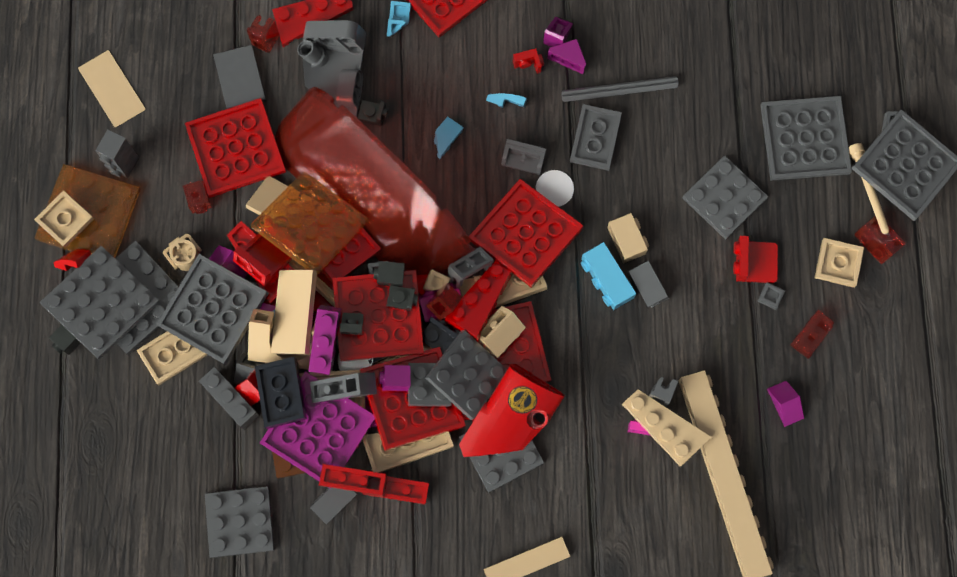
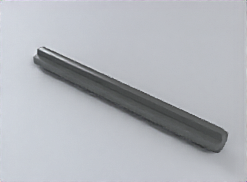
(619, 89)

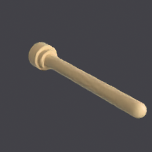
(855, 153)

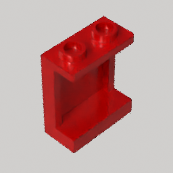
(261, 259)

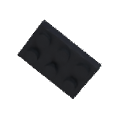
(280, 392)

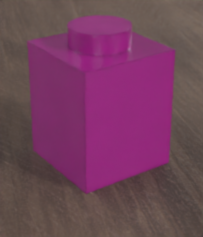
(395, 378)

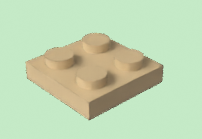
(64, 219)
(839, 262)

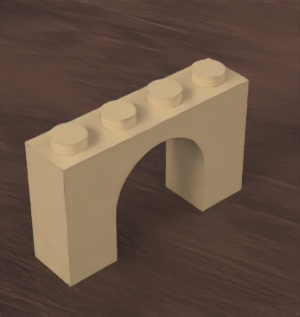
(260, 340)

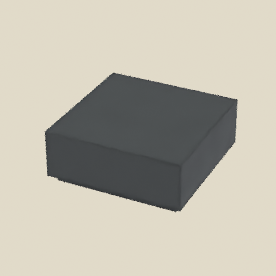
(771, 295)

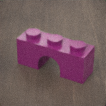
(324, 339)

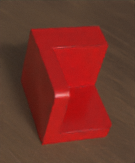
(249, 389)

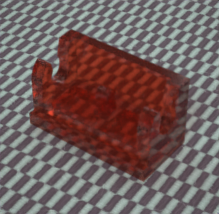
(263, 36)
(812, 334)

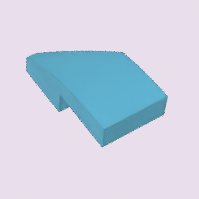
(398, 17)
(500, 98)
(446, 135)

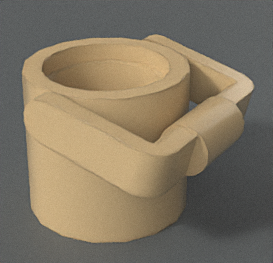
(182, 252)

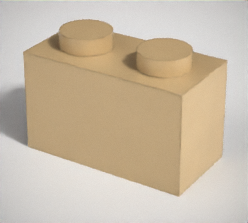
(628, 237)
(500, 331)

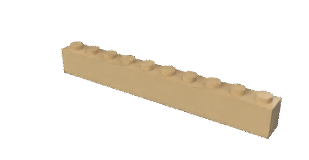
(725, 477)

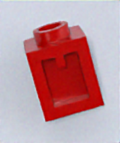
(526, 58)

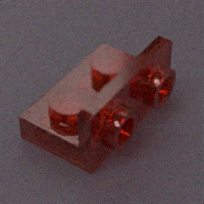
(878, 244)

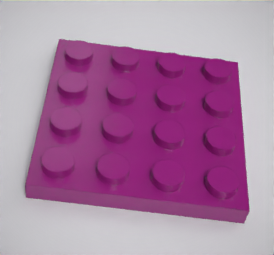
(325, 437)

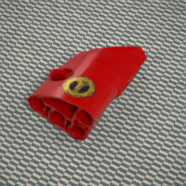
(509, 416)

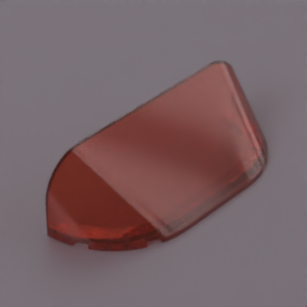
(370, 178)

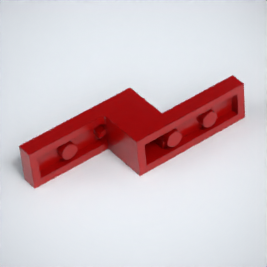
(373, 484)

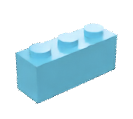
(607, 276)

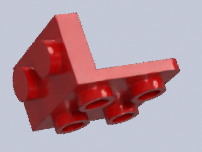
(755, 261)

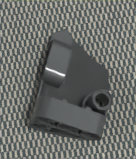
(334, 60)

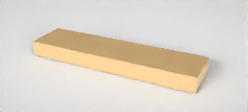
(530, 560)

